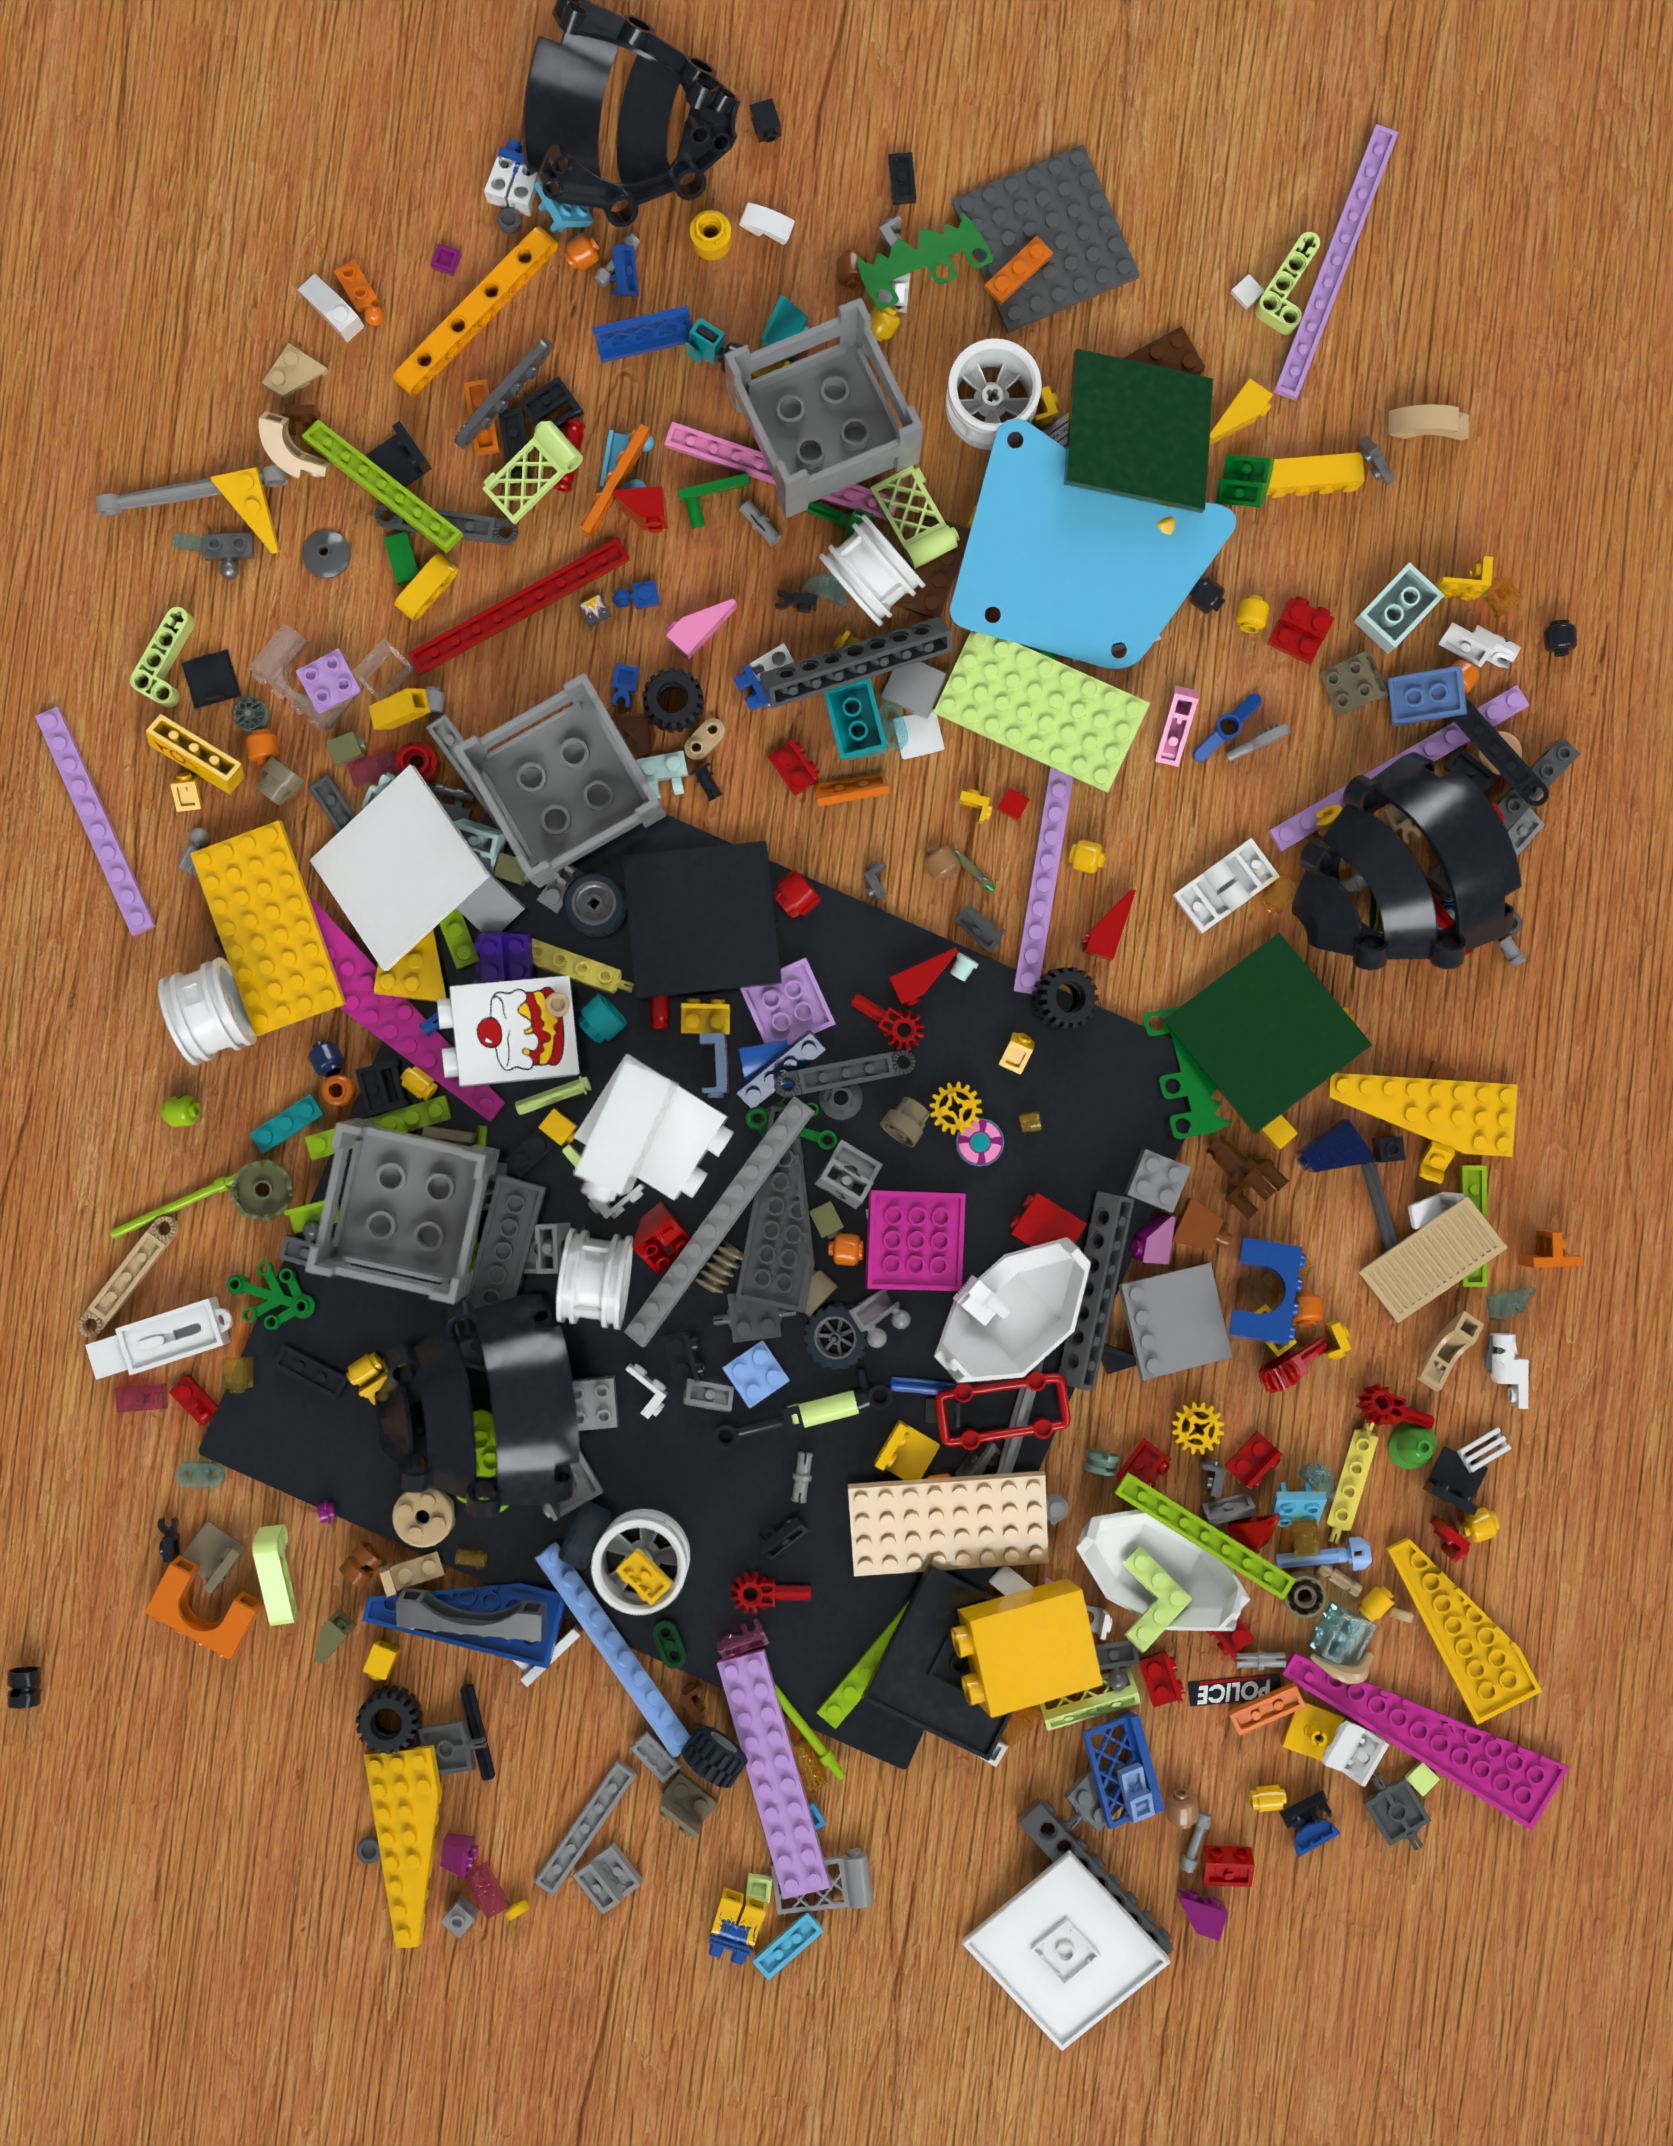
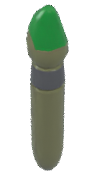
(985, 882)

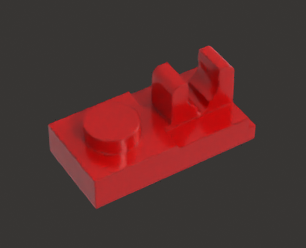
(194, 1400)

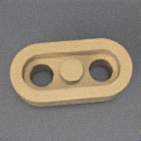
(705, 739)

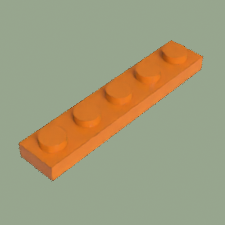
(615, 481)

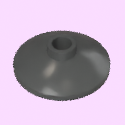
(334, 561)

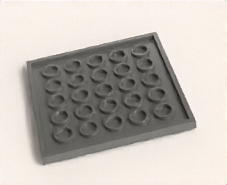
(1071, 215)

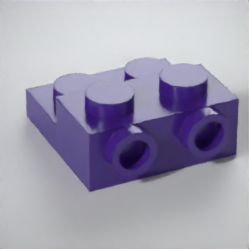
(504, 956)

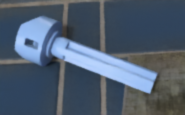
(1331, 1556)

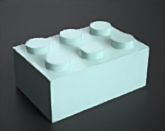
(1398, 608)

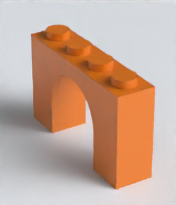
(172, 1608)

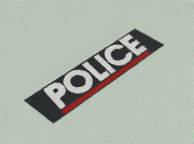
(1231, 1689)

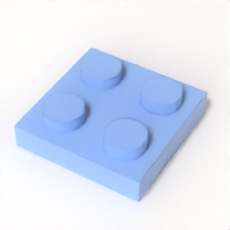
(755, 1374)

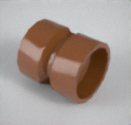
(364, 1561)

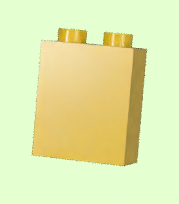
(1027, 1648)

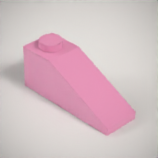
(698, 627)
(1176, 725)

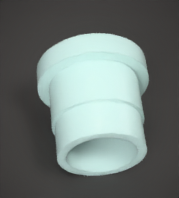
(963, 966)

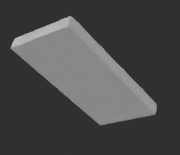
(491, 906)

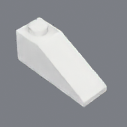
(331, 307)

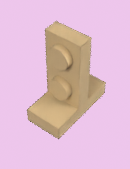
(410, 1572)

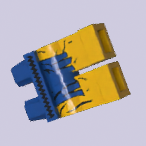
(733, 1933)

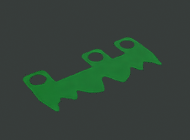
(932, 251)
(1193, 1084)

